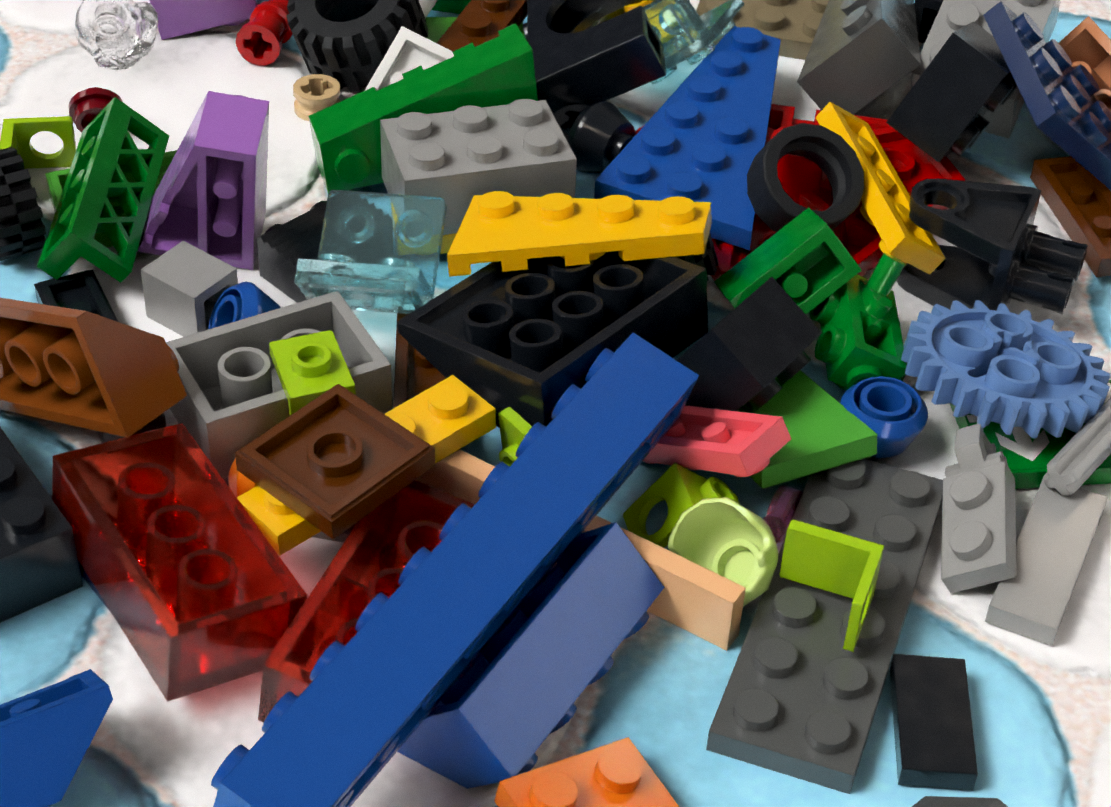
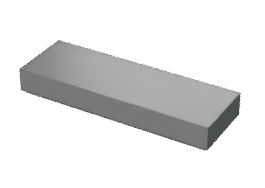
(1048, 563)

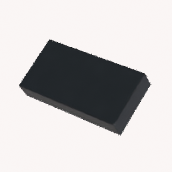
(932, 722)

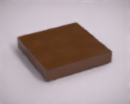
(335, 460)

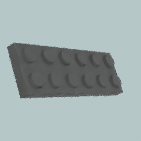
(794, 690)

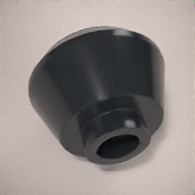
(599, 136)

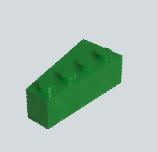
(486, 75)

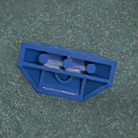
(47, 738)

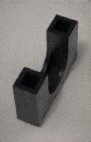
(595, 62)

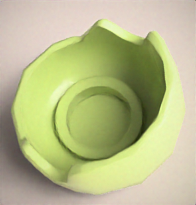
(728, 542)

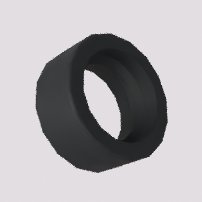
(820, 146)

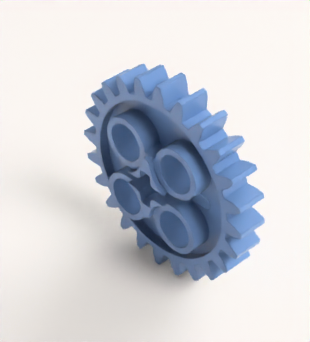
(1005, 368)

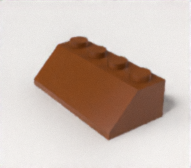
(83, 369)

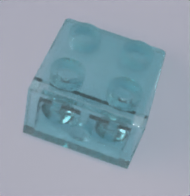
(685, 32)
(377, 251)

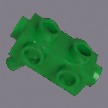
(862, 328)

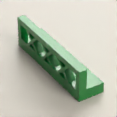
(93, 180)

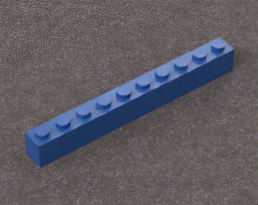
(460, 595)

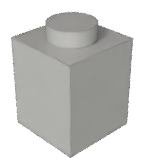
(184, 288)

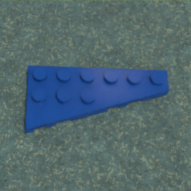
(706, 136)

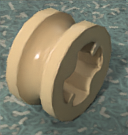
(314, 94)

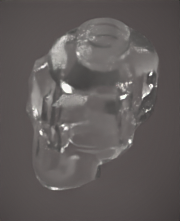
(116, 31)

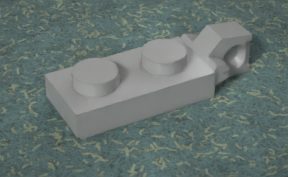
(977, 515)

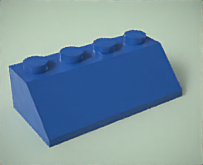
(538, 663)

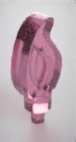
(782, 511)

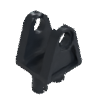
(996, 250)

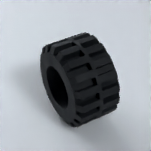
(350, 35)

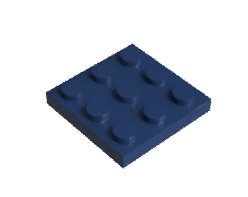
(1054, 91)

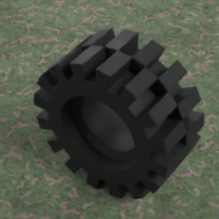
(19, 213)

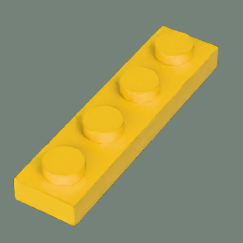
(884, 195)
(442, 416)

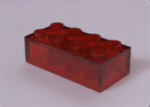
(176, 558)

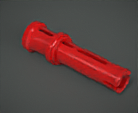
(264, 34)

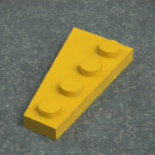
(575, 229)

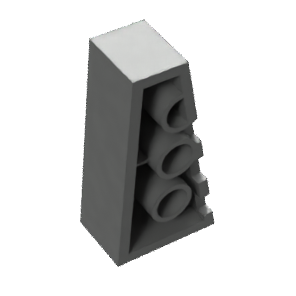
(860, 52)

